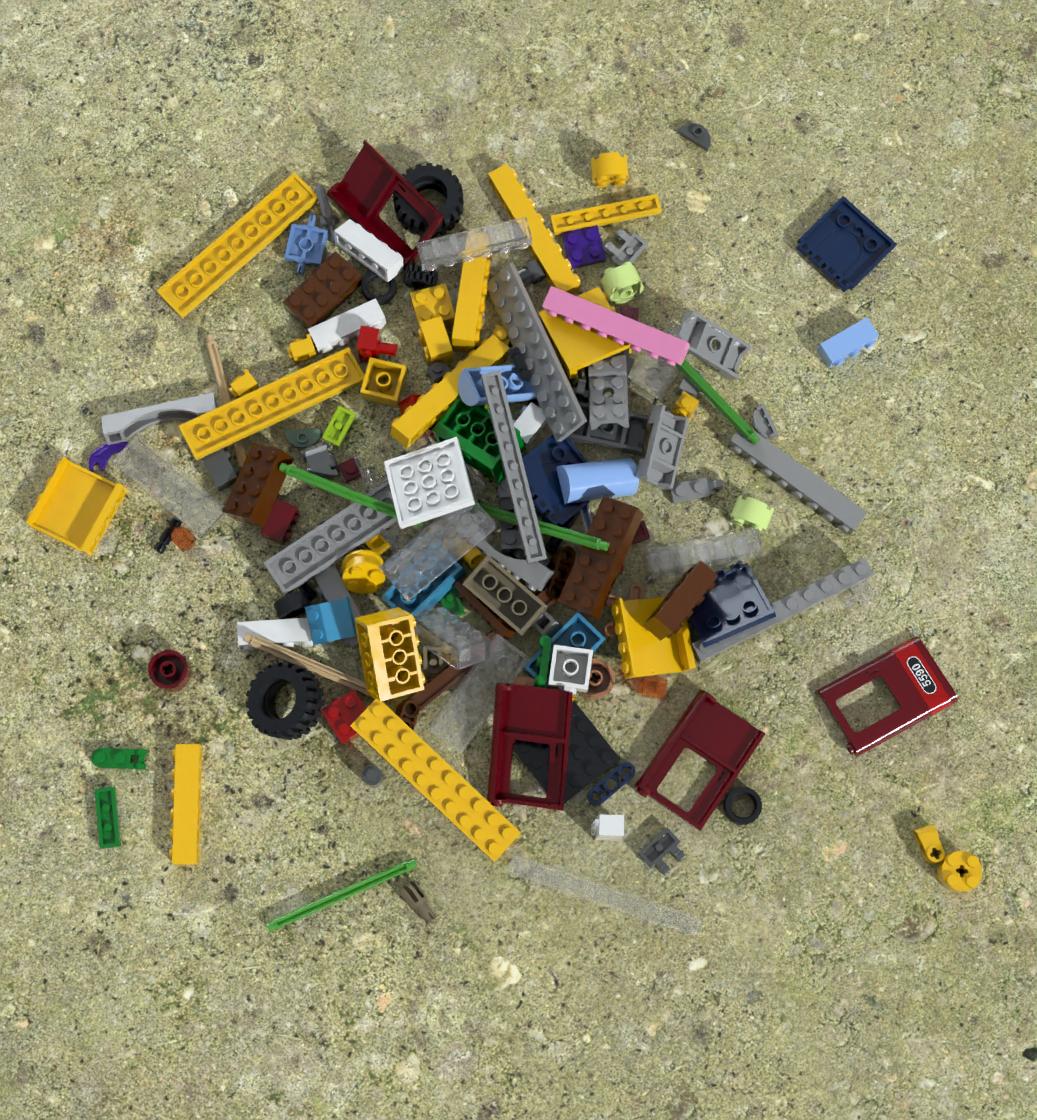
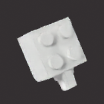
(570, 668)

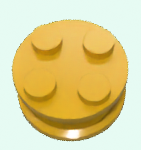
(362, 571)

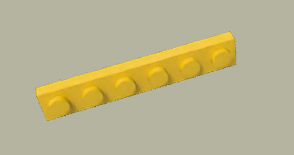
(606, 214)

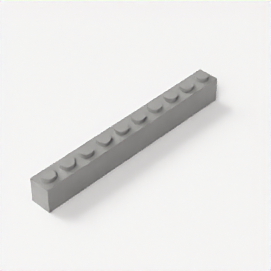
(794, 605)

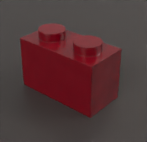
(280, 522)

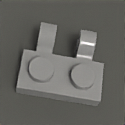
(629, 252)

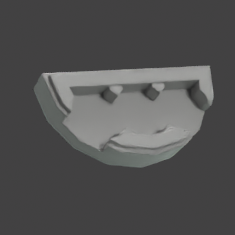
(763, 424)

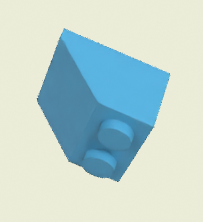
(331, 621)

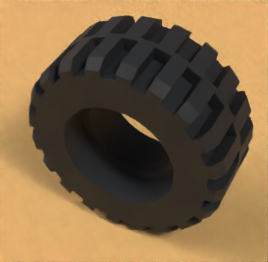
(430, 178)
(262, 701)

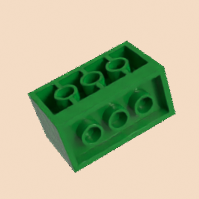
(476, 437)

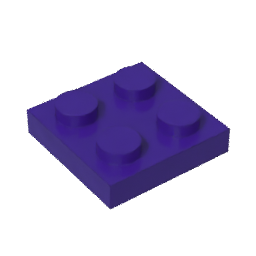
(584, 247)

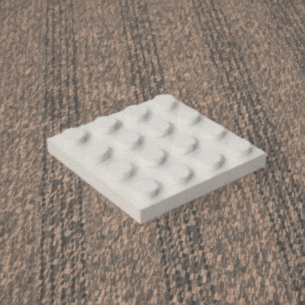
(429, 483)

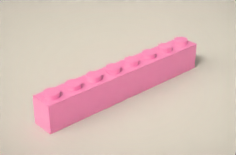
(616, 326)

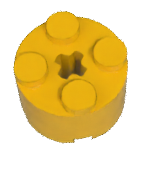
(609, 169)
(955, 881)

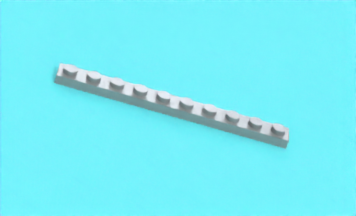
(513, 467)

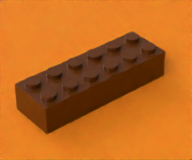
(597, 570)

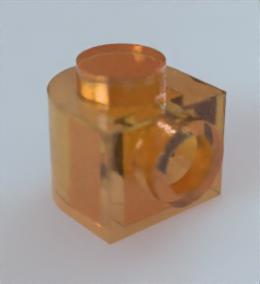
(183, 538)

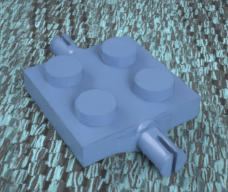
(306, 245)

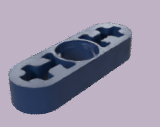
(625, 778)

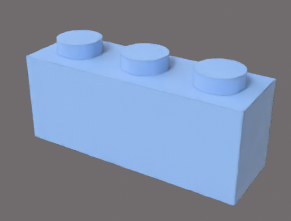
(848, 343)

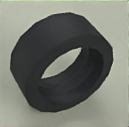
(383, 299)
(757, 805)

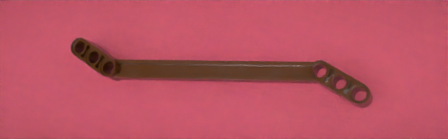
(450, 675)

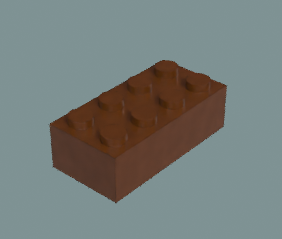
(323, 291)
(257, 485)
(681, 600)

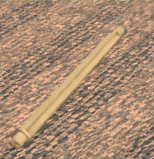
(223, 390)
(307, 663)

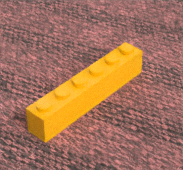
(187, 804)

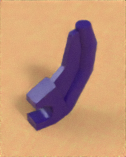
(104, 453)

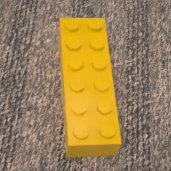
(471, 304)

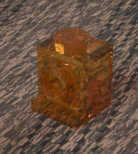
(659, 684)

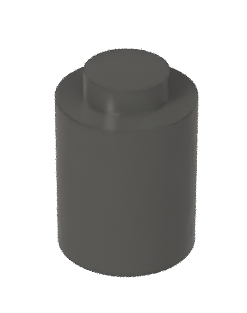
(372, 776)

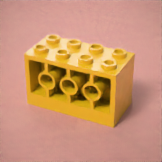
(389, 654)

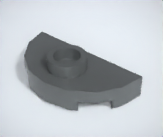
(696, 134)

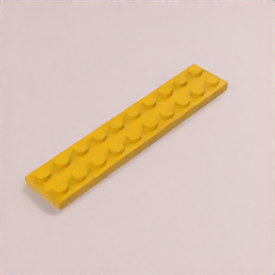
(238, 245)
(271, 403)
(435, 779)

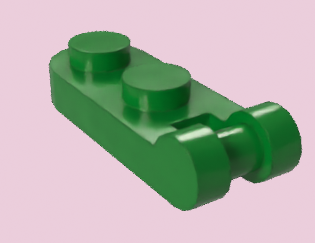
(543, 661)
(119, 758)

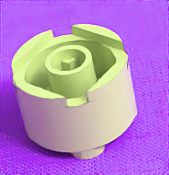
(621, 283)
(751, 513)

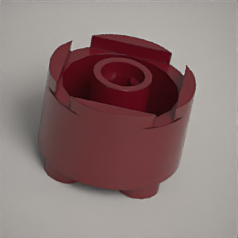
(166, 660)

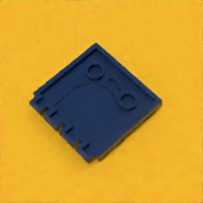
(845, 244)
(544, 481)
(731, 605)

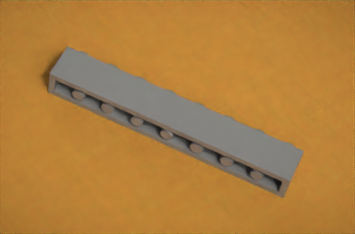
(799, 481)

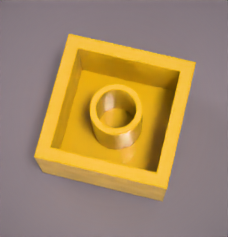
(433, 303)
(436, 341)
(383, 382)

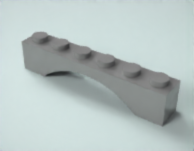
(123, 425)
(535, 573)

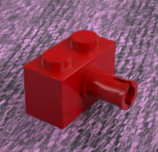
(370, 344)

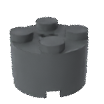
(321, 461)

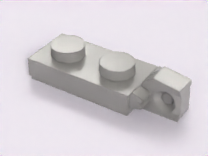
(694, 489)

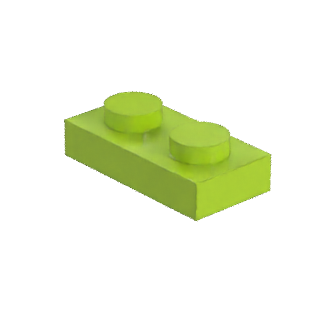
(339, 426)

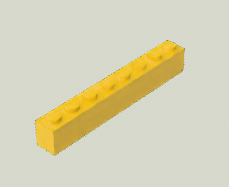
(543, 247)
(433, 405)

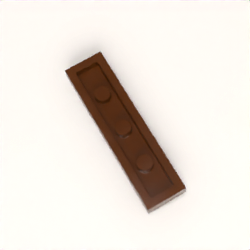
(489, 616)

